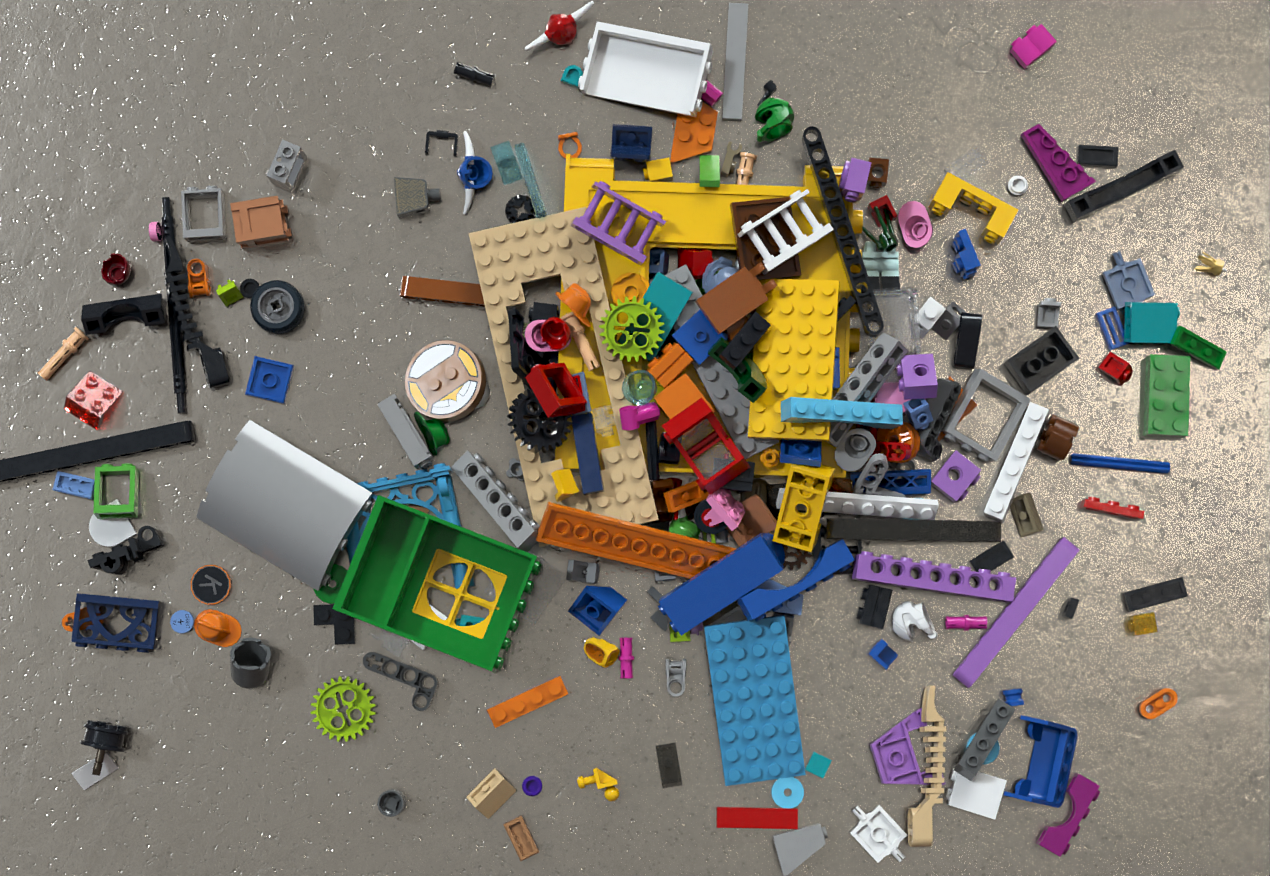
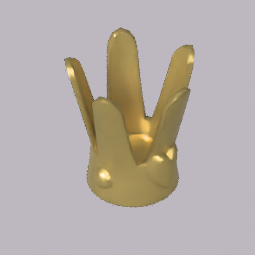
(1216, 266)

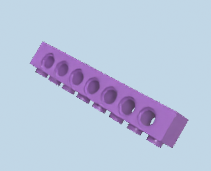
(1004, 583)

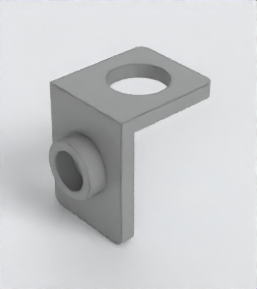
(948, 321)

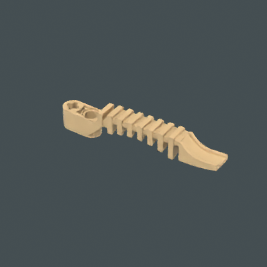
(920, 818)

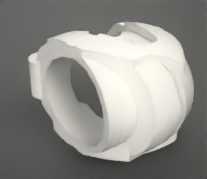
(907, 616)

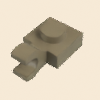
(729, 164)

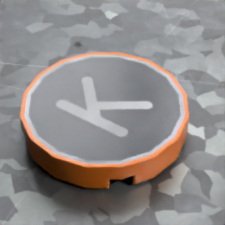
(210, 584)

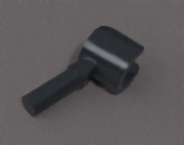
(770, 88)

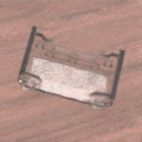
(900, 316)

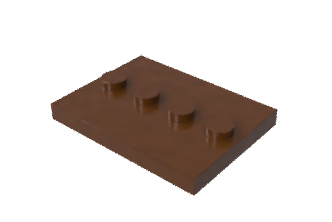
(747, 253)

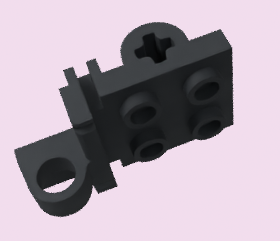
(123, 553)

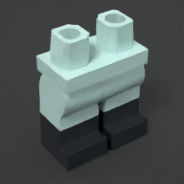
(880, 262)

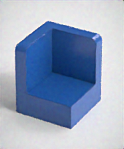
(882, 654)

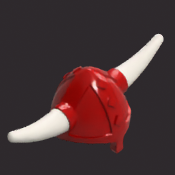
(560, 28)

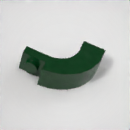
(747, 374)

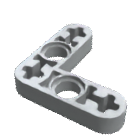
(871, 487)

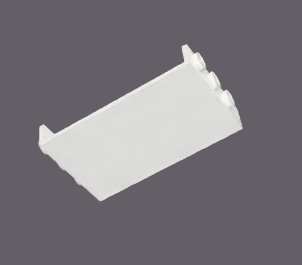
(646, 69)

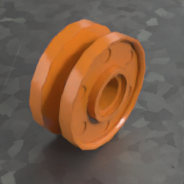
(905, 433)

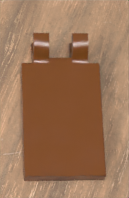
(735, 298)

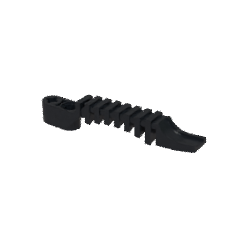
(211, 359)

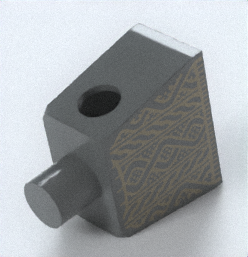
(413, 196)

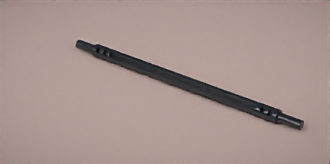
(175, 335)

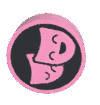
(155, 231)

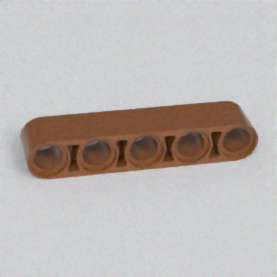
(441, 291)

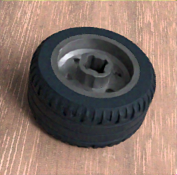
(271, 295)

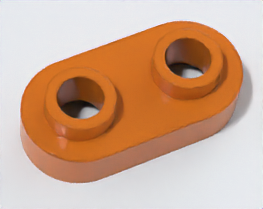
(1157, 703)

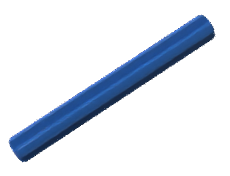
(1120, 463)

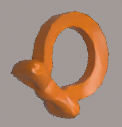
(574, 135)

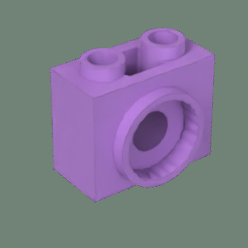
(854, 179)
(917, 376)
(966, 472)

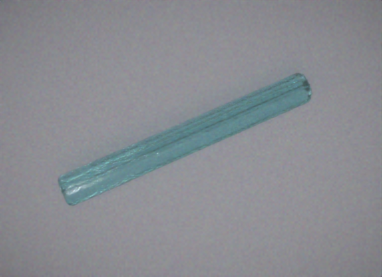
(530, 180)

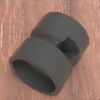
(391, 802)

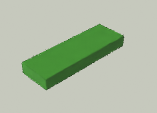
(709, 170)

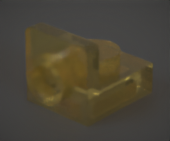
(1142, 624)

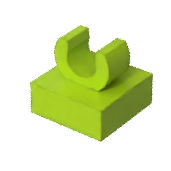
(229, 293)

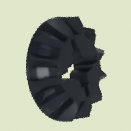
(517, 201)

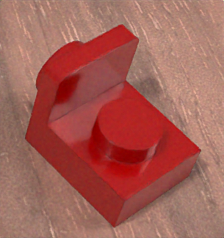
(1116, 368)

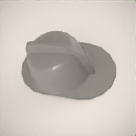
(855, 449)

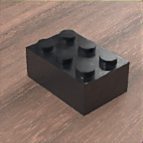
(1041, 360)

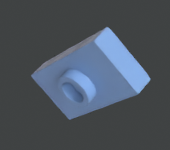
(74, 485)

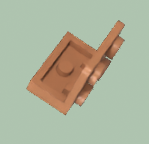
(755, 520)

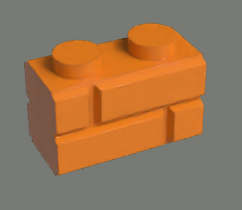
(669, 364)

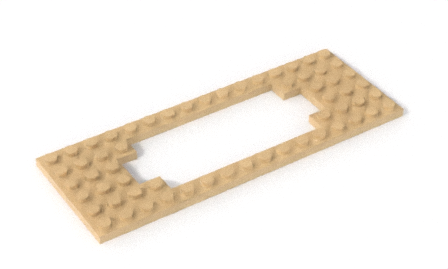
(541, 250)

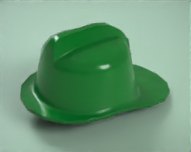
(433, 432)

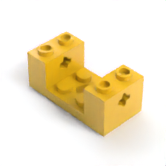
(1001, 212)
(809, 487)

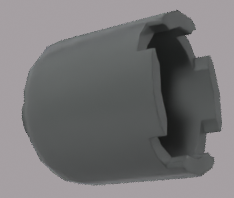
(250, 663)

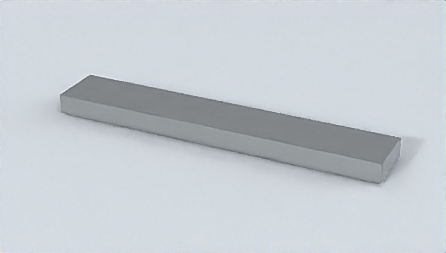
(735, 61)

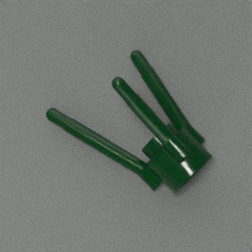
(887, 239)

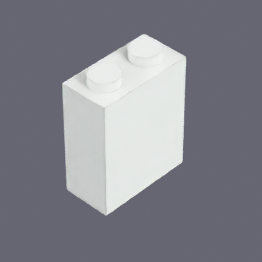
(976, 796)

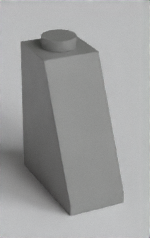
(798, 845)

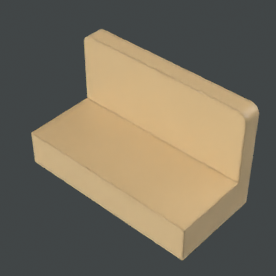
(491, 793)

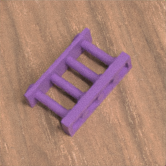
(601, 232)

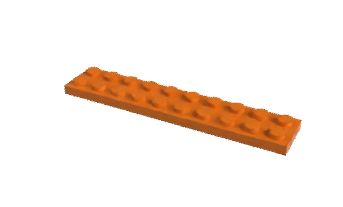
(627, 541)

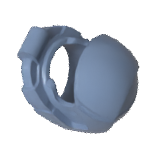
(710, 280)

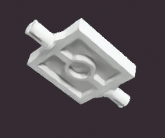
(878, 833)

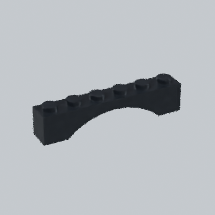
(1124, 186)

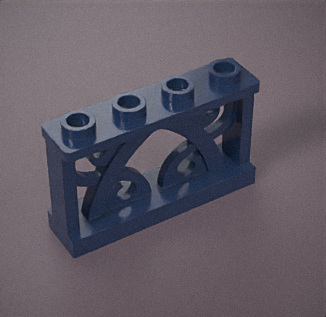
(94, 602)

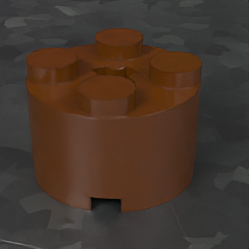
(1058, 437)

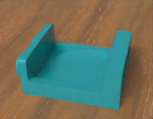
(1150, 322)

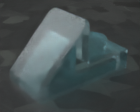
(506, 162)

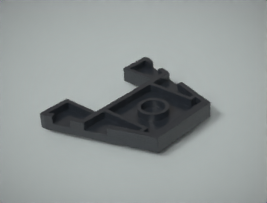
(523, 356)

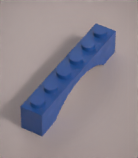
(830, 559)

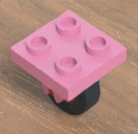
(718, 512)

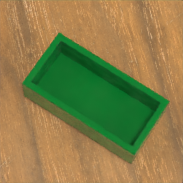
(1167, 396)

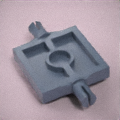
(1128, 282)

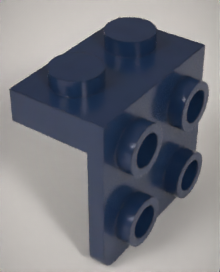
(631, 142)

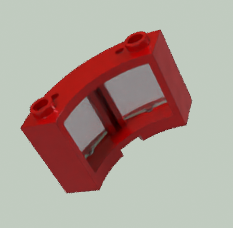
(703, 446)

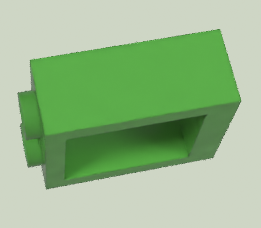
(116, 511)

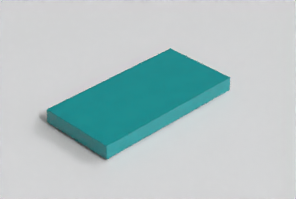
(670, 300)

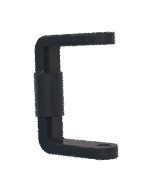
(441, 134)

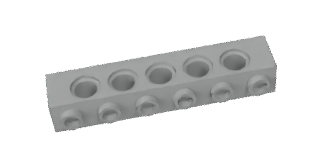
(868, 378)
(466, 468)

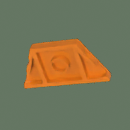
(694, 134)

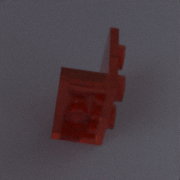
(91, 399)

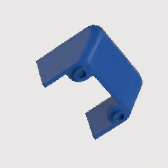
(1049, 763)

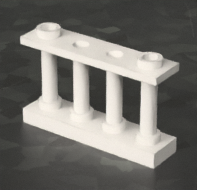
(787, 252)

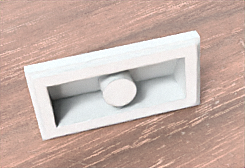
(84, 774)

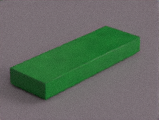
(1198, 347)

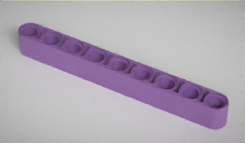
(1016, 612)

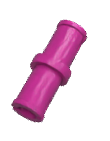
(966, 622)
(626, 657)

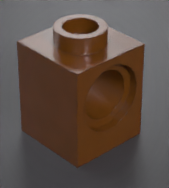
(881, 165)

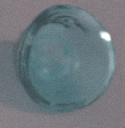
(639, 387)

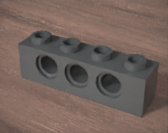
(984, 739)

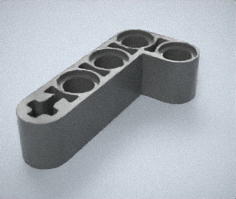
(940, 409)
(399, 675)

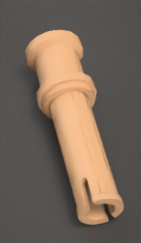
(745, 168)
(581, 341)
(69, 346)

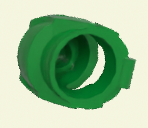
(778, 119)

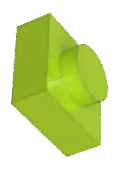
(676, 637)

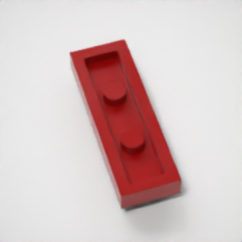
(1112, 508)

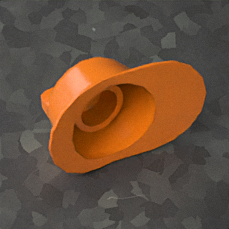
(578, 301)
(217, 628)

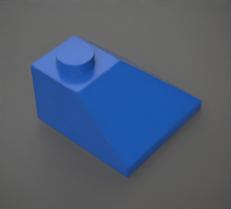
(597, 607)

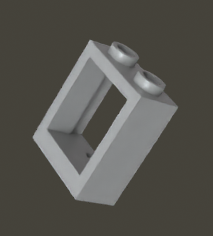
(286, 172)
(208, 233)

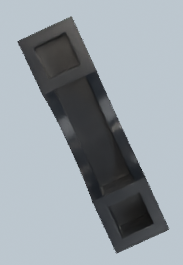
(100, 316)

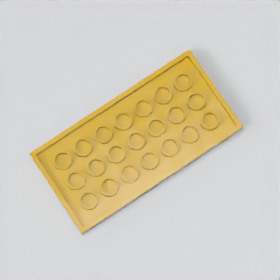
(795, 355)

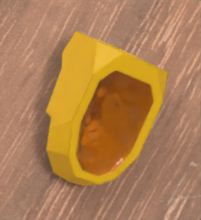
(601, 651)

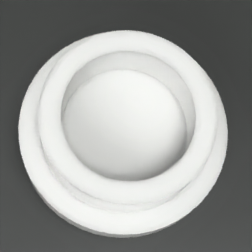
(1017, 185)

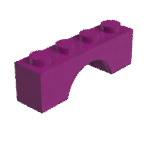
(1057, 838)

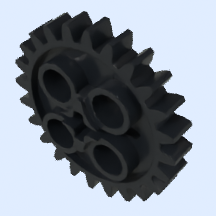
(538, 437)

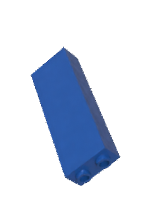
(720, 584)

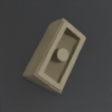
(1026, 515)

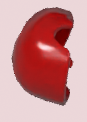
(555, 333)

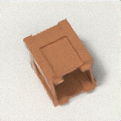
(260, 222)

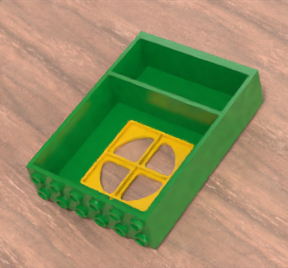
(397, 567)

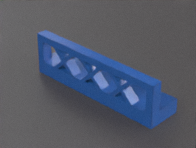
(910, 485)

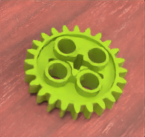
(630, 347)
(325, 715)

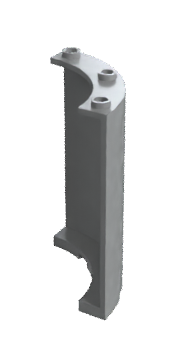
(283, 505)

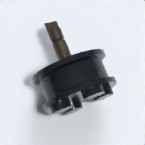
(103, 738)

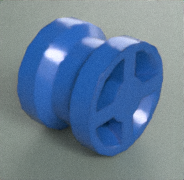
(1013, 697)

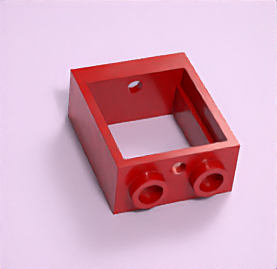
(546, 395)

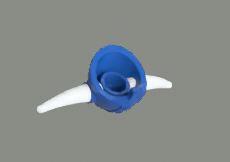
(473, 172)

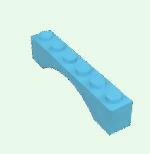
(824, 410)

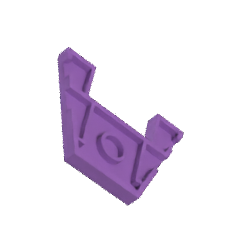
(896, 756)

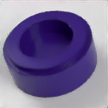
(532, 786)

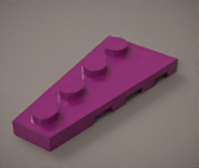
(1061, 171)

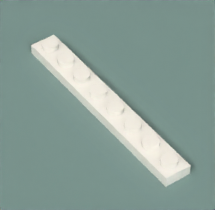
(874, 505)

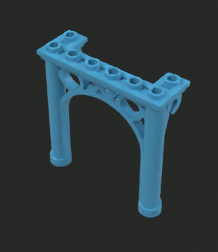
(444, 489)

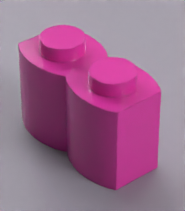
(1032, 46)

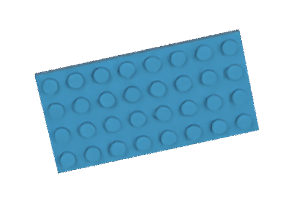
(754, 700)

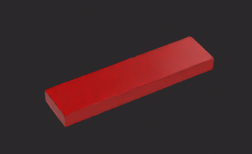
(757, 818)

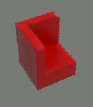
(882, 203)

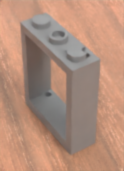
(969, 445)

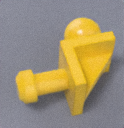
(602, 780)

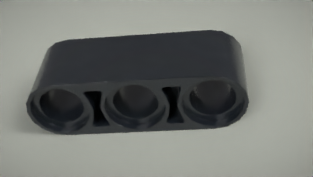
(967, 340)

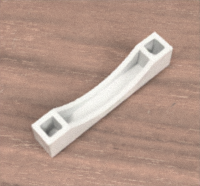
(1016, 461)

